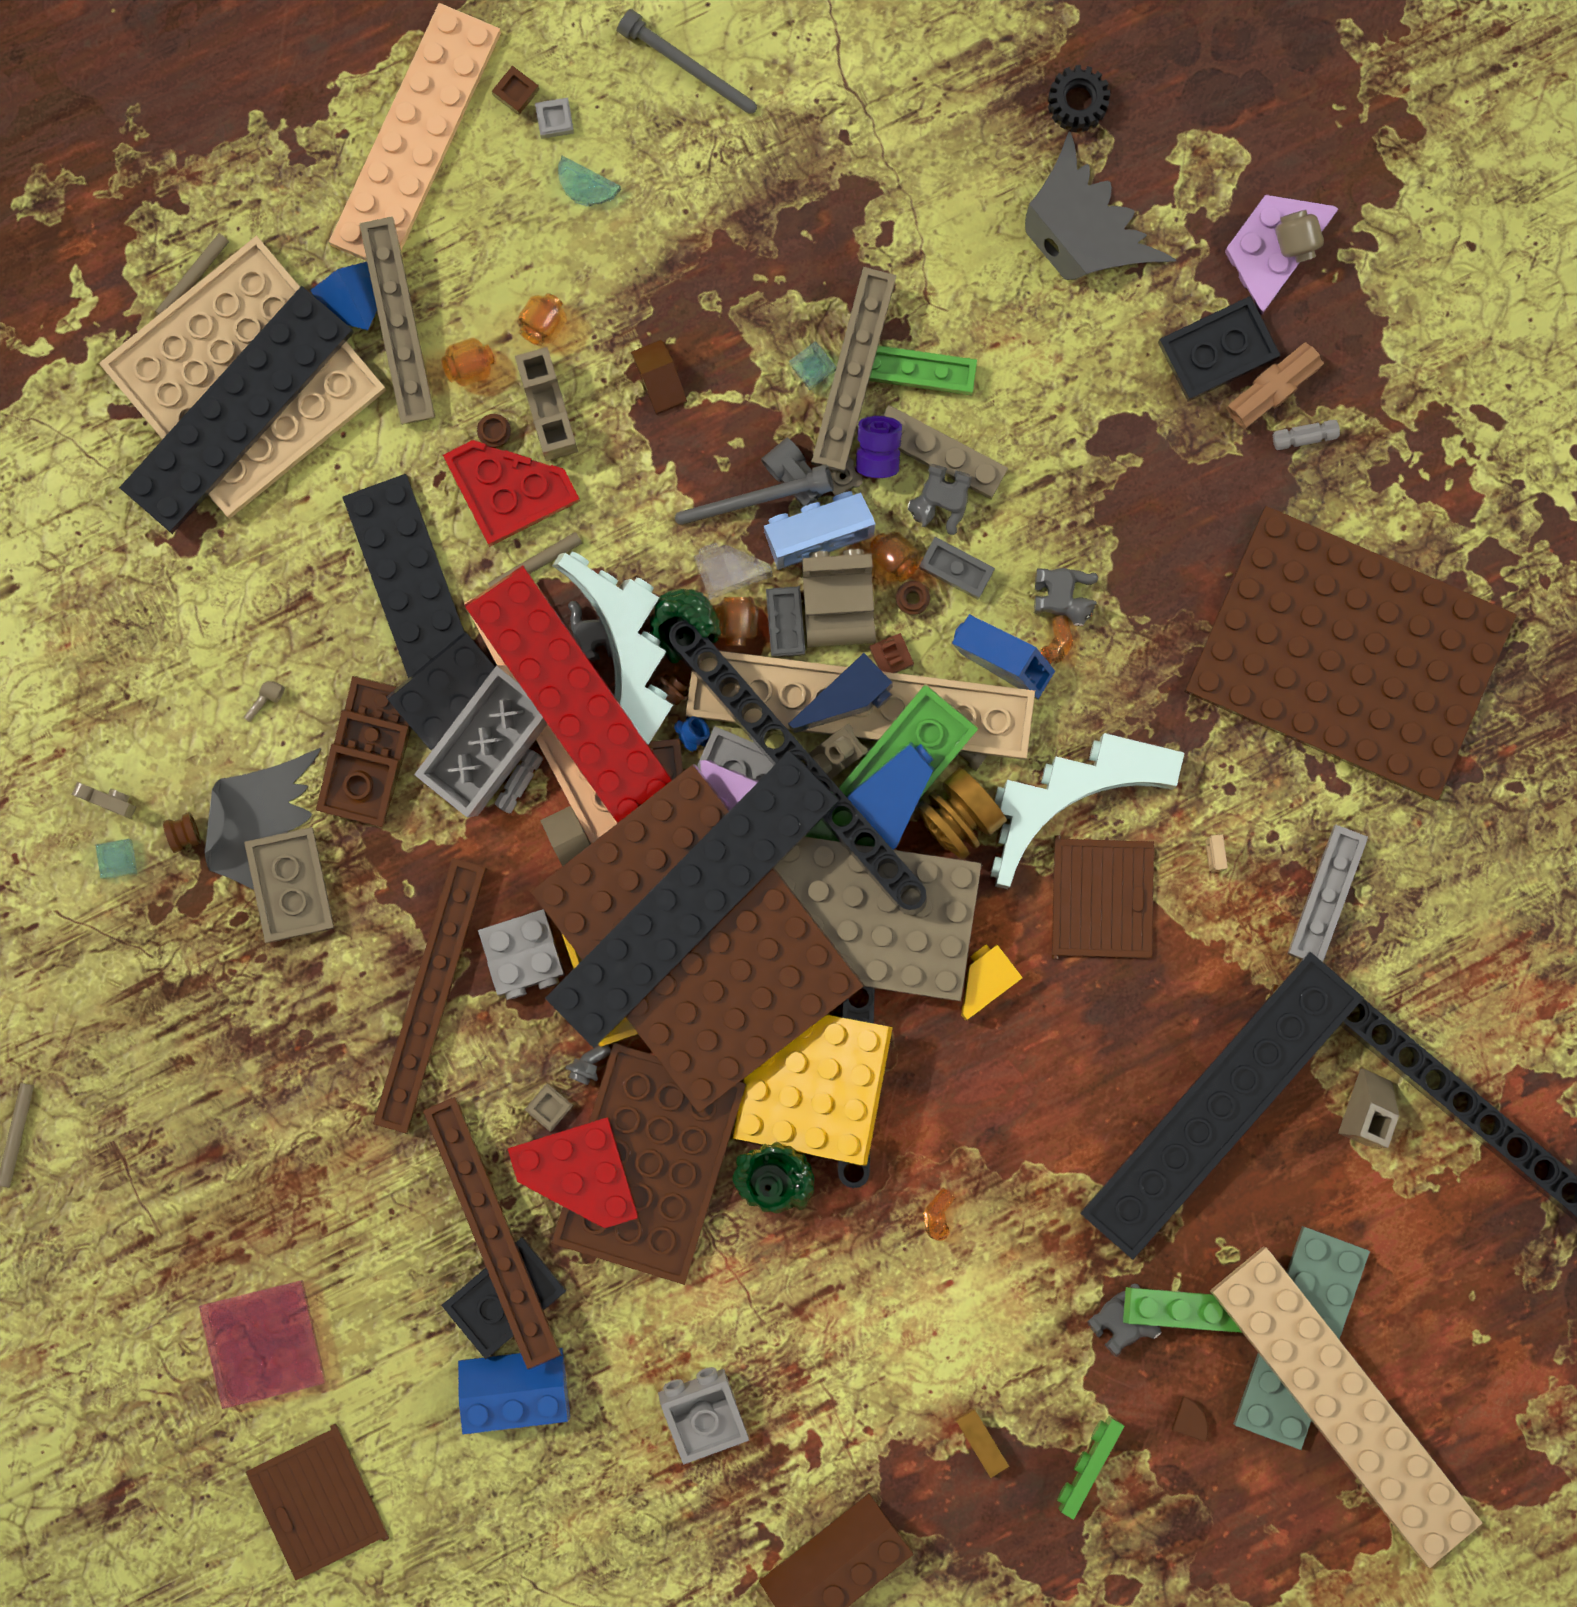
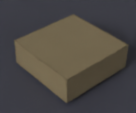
(549, 1107)

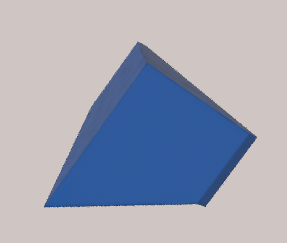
(349, 295)

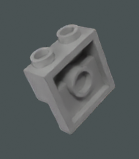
(521, 954)
(702, 1415)

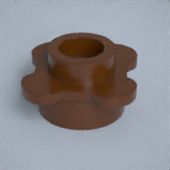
(674, 688)

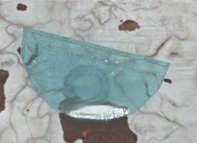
(585, 185)

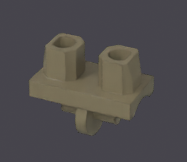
(838, 752)

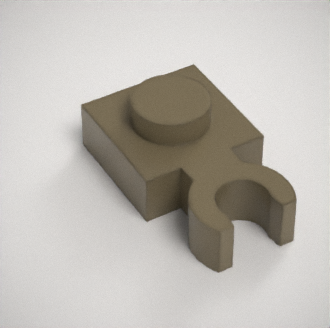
(113, 801)

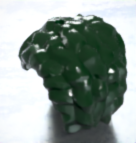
(681, 606)
(779, 1169)

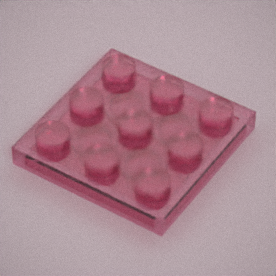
(262, 1344)

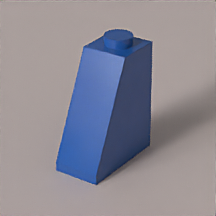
(1003, 655)
(893, 792)

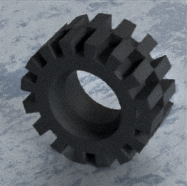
(1083, 79)

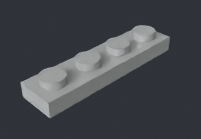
(1328, 893)

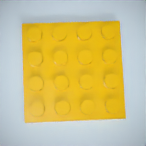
(819, 1091)

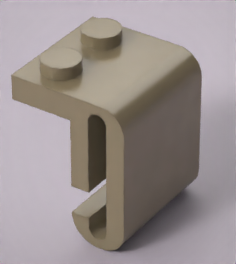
(838, 598)

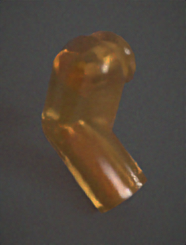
(1061, 642)
(934, 1215)

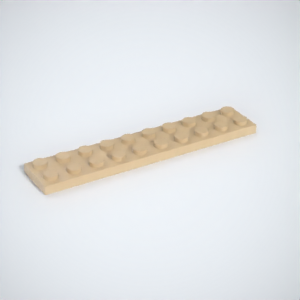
(791, 685)
(1346, 1407)

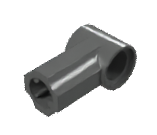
(787, 464)

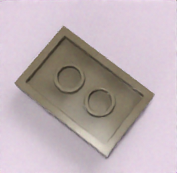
(289, 885)

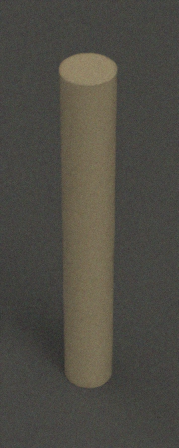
(195, 271)
(544, 556)
(15, 1134)

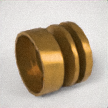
(961, 813)

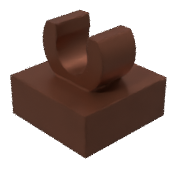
(891, 654)

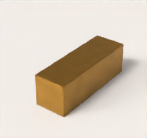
(982, 1442)

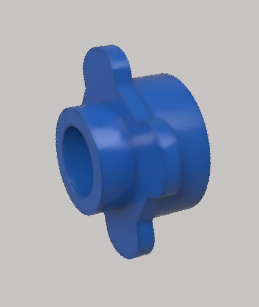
(693, 732)

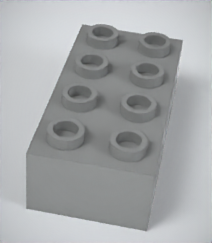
(483, 744)

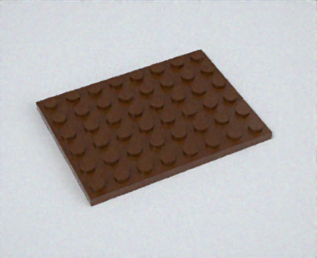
(1350, 653)
(744, 987)

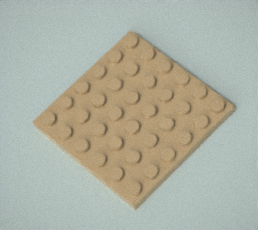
(196, 340)

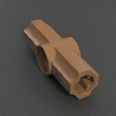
(1275, 385)

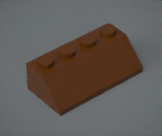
(839, 1560)

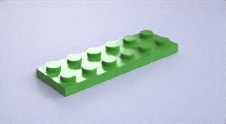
(924, 721)

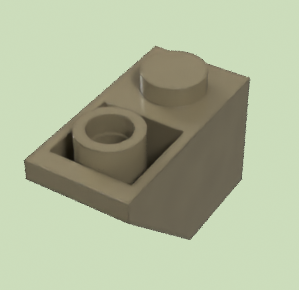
(1371, 1111)

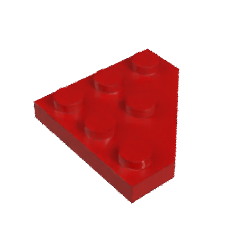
(508, 489)
(578, 1172)

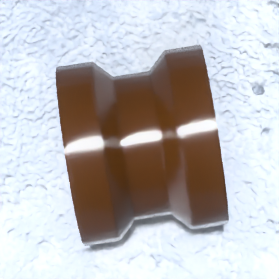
(182, 832)

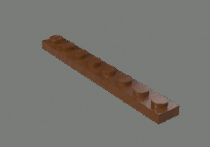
(429, 996)
(492, 1233)

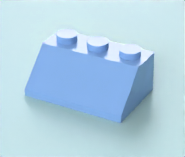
(819, 529)

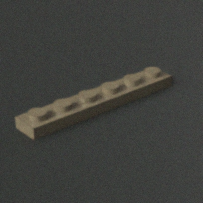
(397, 320)
(854, 369)

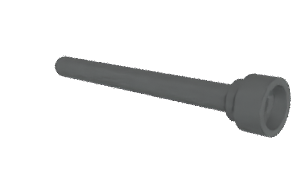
(634, 27)
(817, 481)

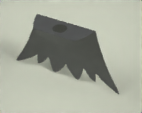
(1082, 224)
(252, 809)

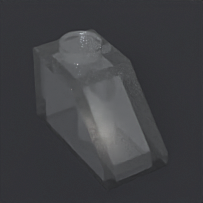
(728, 569)

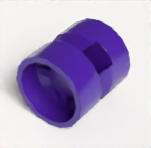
(879, 445)

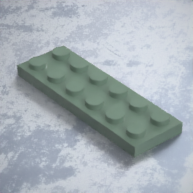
(1328, 1277)

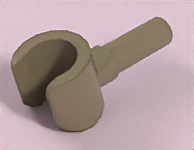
(269, 690)

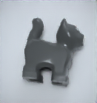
(942, 494)
(1060, 598)
(588, 633)
(1123, 1333)

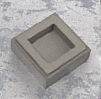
(554, 118)

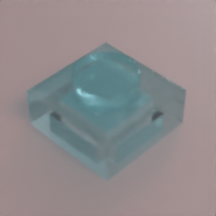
(812, 365)
(116, 859)

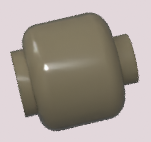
(1299, 235)

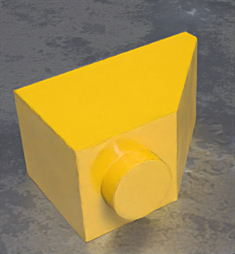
(987, 979)

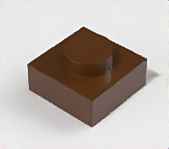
(515, 90)

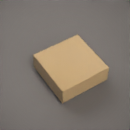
(1216, 853)

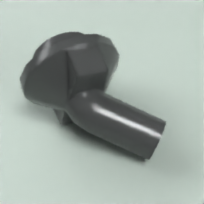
(583, 1068)

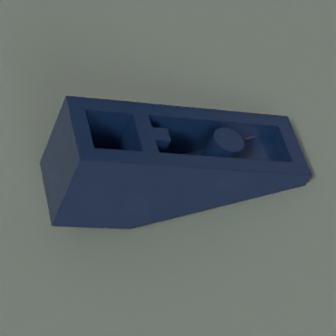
(849, 694)

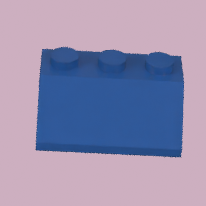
(507, 1395)

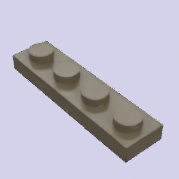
(934, 447)

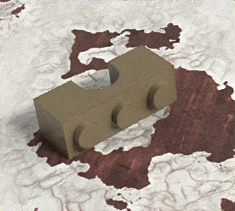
(546, 404)

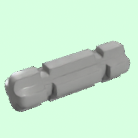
(1306, 434)
(518, 781)

